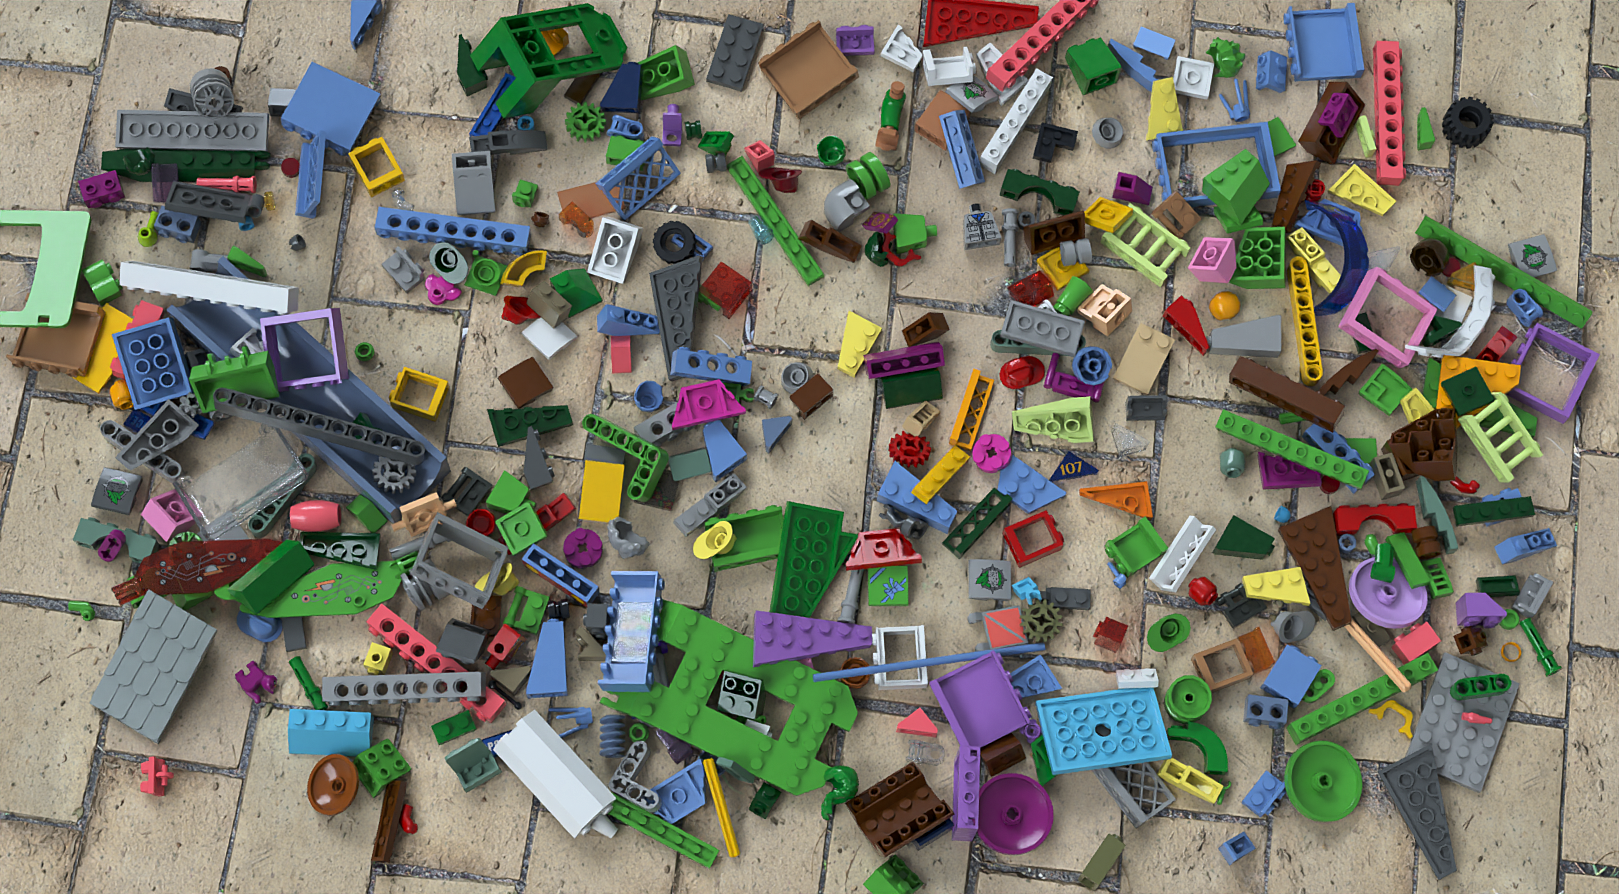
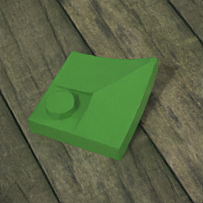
(1385, 389)

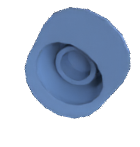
(259, 627)

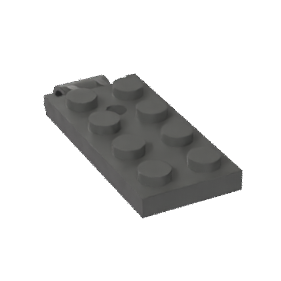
(213, 202)

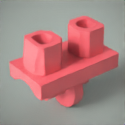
(157, 776)

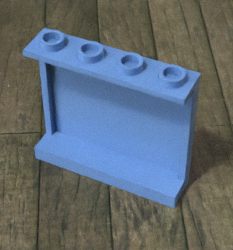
(1324, 44)
(332, 105)

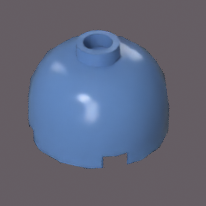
(1092, 365)

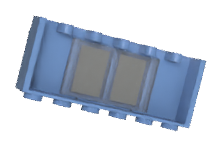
(632, 631)

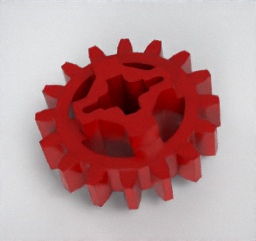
(909, 449)

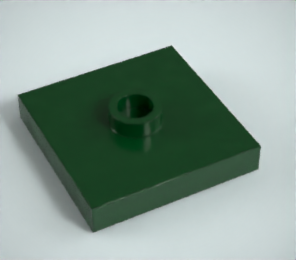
(1467, 391)

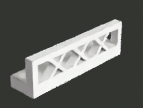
(1180, 553)

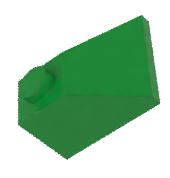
(576, 289)

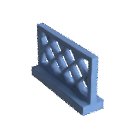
(627, 166)
(310, 176)

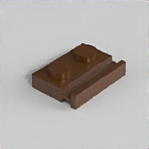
(489, 616)

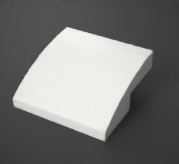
(548, 339)

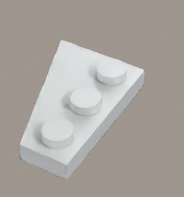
(986, 58)

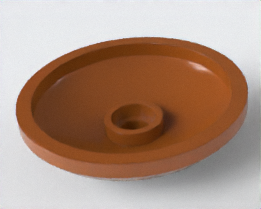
(326, 781)

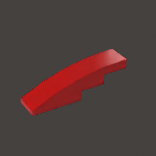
(551, 514)

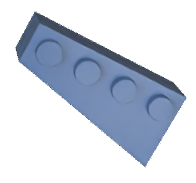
(897, 493)

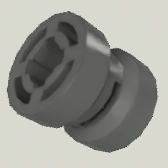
(719, 160)

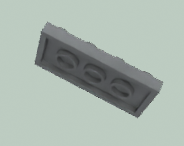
(735, 52)

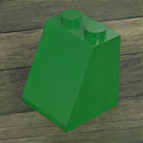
(1093, 65)

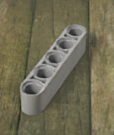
(121, 434)

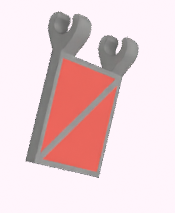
(1000, 627)

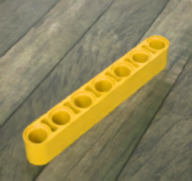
(1304, 330)

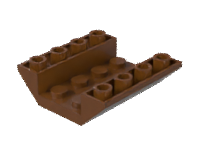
(898, 810)

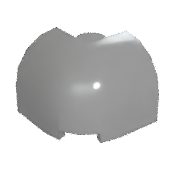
(844, 205)

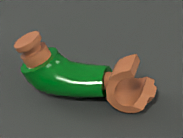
(890, 117)

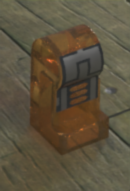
(578, 219)

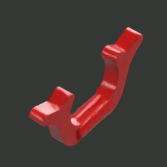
(892, 257)

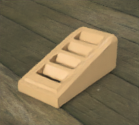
(919, 419)

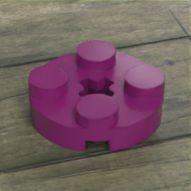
(581, 537)

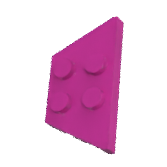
(705, 404)

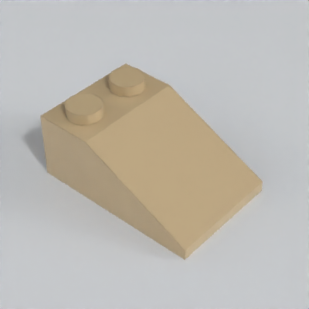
(1143, 358)

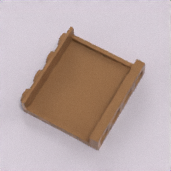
(807, 69)
(60, 349)

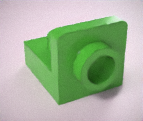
(524, 194)

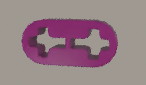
(114, 547)

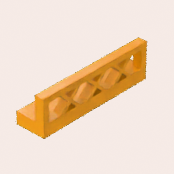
(968, 397)

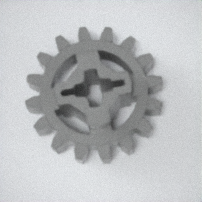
(393, 480)

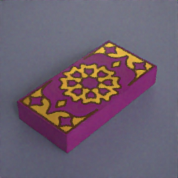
(880, 222)

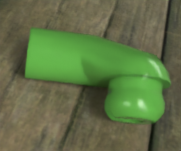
(1371, 543)

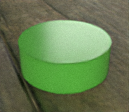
(1510, 621)

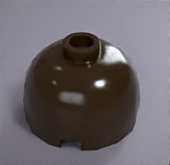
(1430, 256)

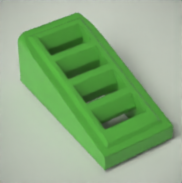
(1425, 134)
(245, 262)
(1448, 589)

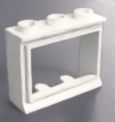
(879, 657)

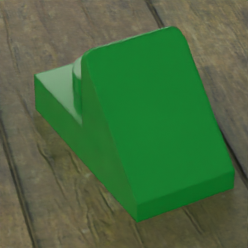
(716, 142)

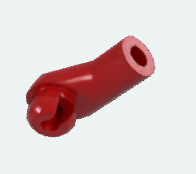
(1470, 488)
(405, 820)

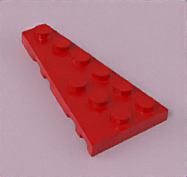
(968, 19)

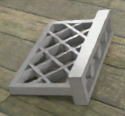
(1125, 800)

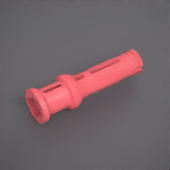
(236, 184)

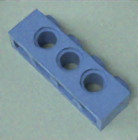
(681, 367)
(1313, 437)

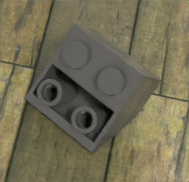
(463, 641)

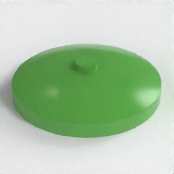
(1323, 781)

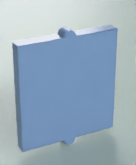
(1437, 294)

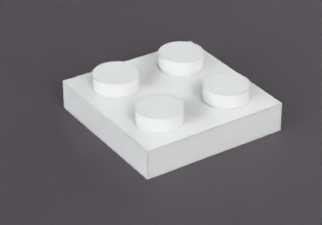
(1193, 77)

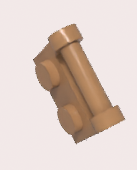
(1181, 212)

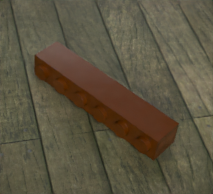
(1286, 393)

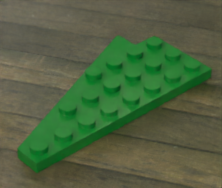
(808, 557)

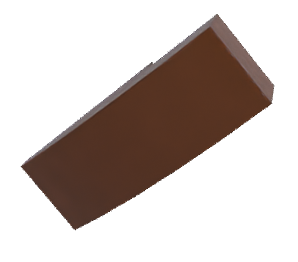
(829, 241)

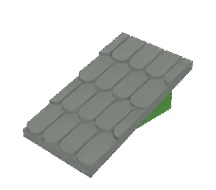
(153, 666)

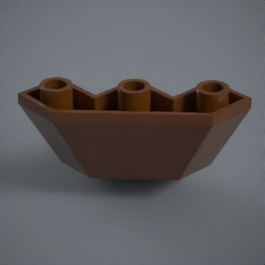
(1429, 445)

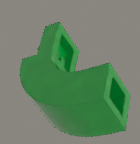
(1207, 741)

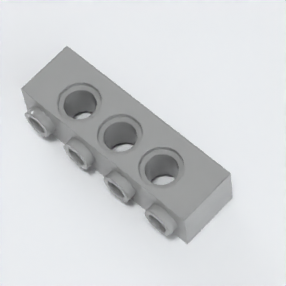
(660, 421)

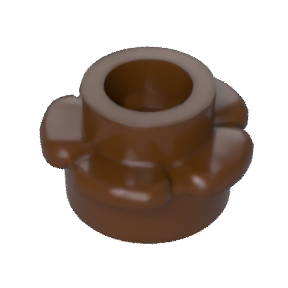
(540, 219)

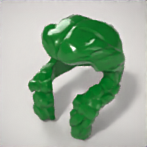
(846, 782)

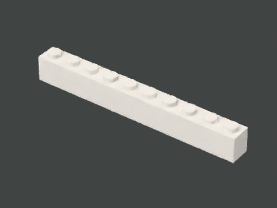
(209, 286)

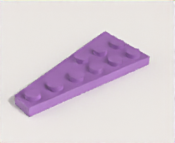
(797, 638)

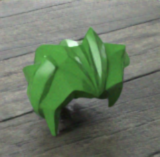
(1226, 57)

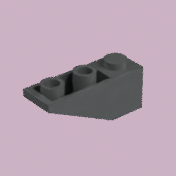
(535, 467)

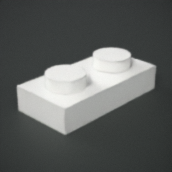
(1137, 678)

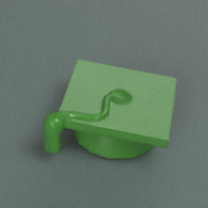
(485, 274)

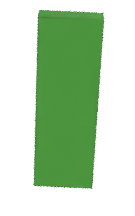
(1408, 560)

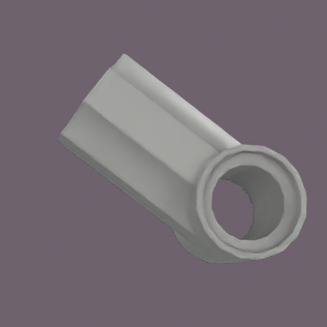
(204, 261)

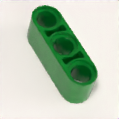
(1489, 683)

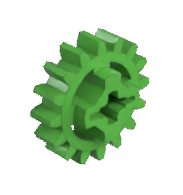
(587, 130)

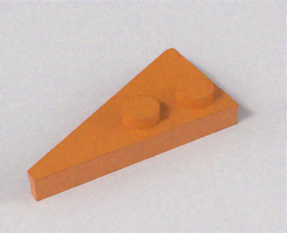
(1127, 497)

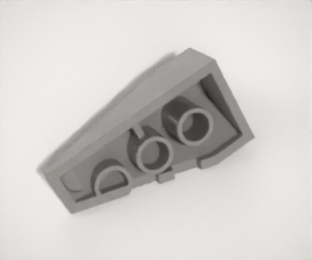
(158, 435)

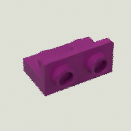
(1338, 113)

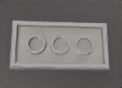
(1042, 328)

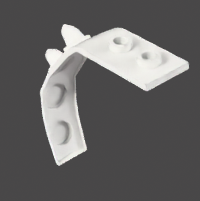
(1475, 321)

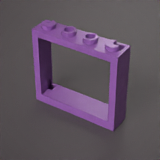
(270, 344)
(1568, 346)
(966, 793)

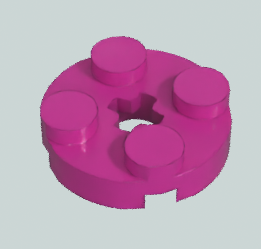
(992, 442)

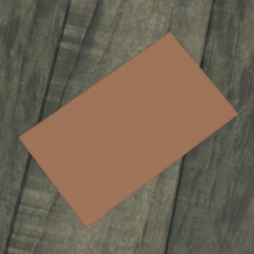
(589, 199)

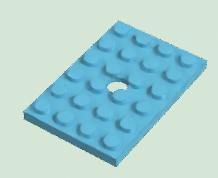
(1129, 713)

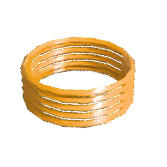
(1516, 645)

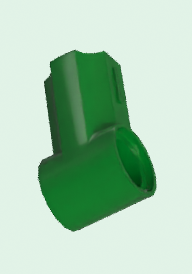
(1383, 566)

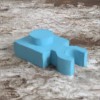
(1026, 590)

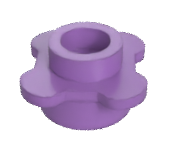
(1026, 731)

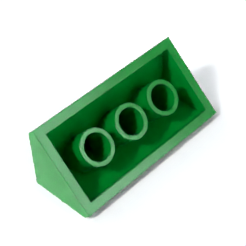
(272, 576)

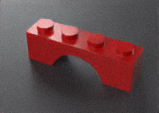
(1398, 518)

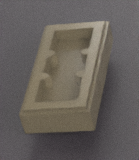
(1374, 631)

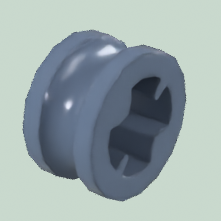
(1341, 546)

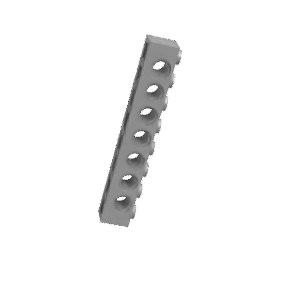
(333, 685)

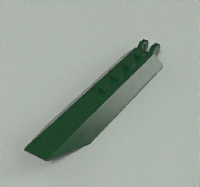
(192, 163)

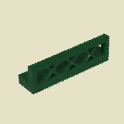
(983, 525)

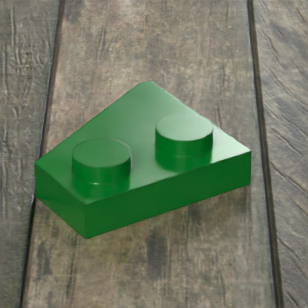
(1041, 761)

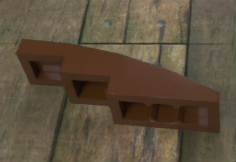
(1348, 373)

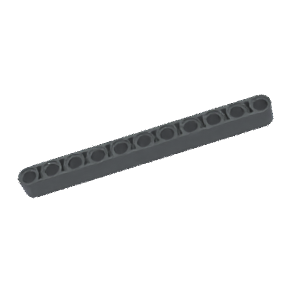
(312, 419)

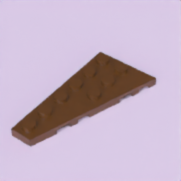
(1316, 550)

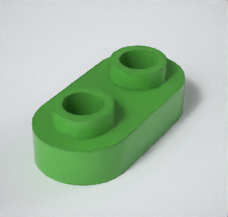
(1319, 688)

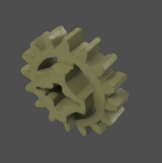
(1040, 629)

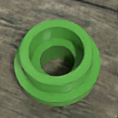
(364, 346)
(634, 728)

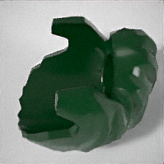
(139, 161)
(873, 250)

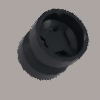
(558, 609)

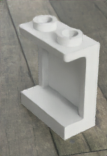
(948, 69)

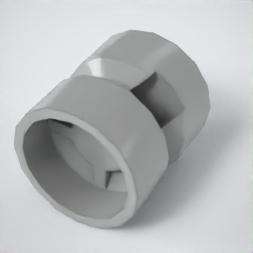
(1074, 252)

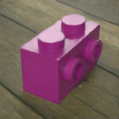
(101, 189)

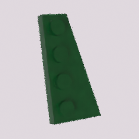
(512, 424)
(350, 548)

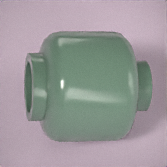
(1232, 463)

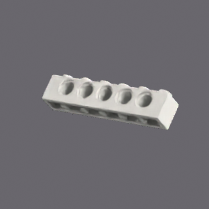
(1015, 121)

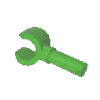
(1221, 795)

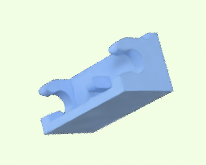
(1154, 42)

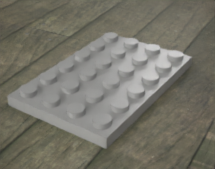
(1459, 747)

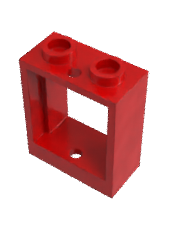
(1015, 546)

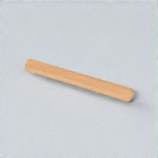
(1378, 656)

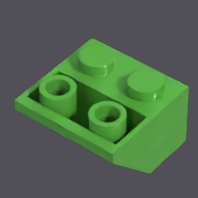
(893, 878)

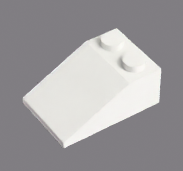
(614, 249)

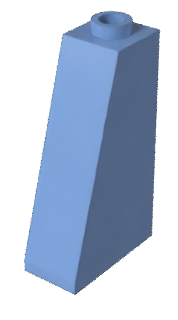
(549, 669)

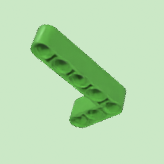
(632, 446)

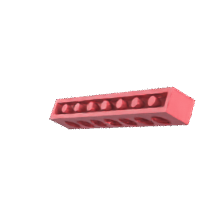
(1057, 14)
(1384, 172)
(384, 617)

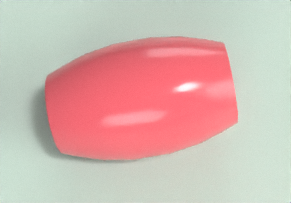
(315, 515)

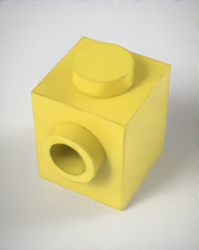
(377, 659)

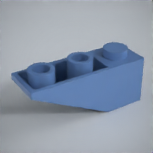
(362, 19)
(625, 322)
(1525, 545)

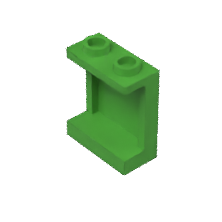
(1136, 548)

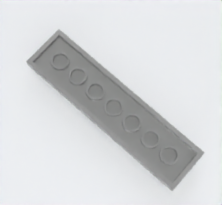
(191, 131)

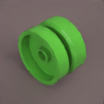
(868, 175)
(1183, 688)

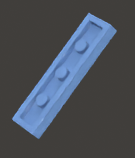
(961, 148)

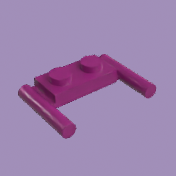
(1069, 384)

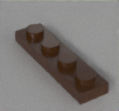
(389, 822)

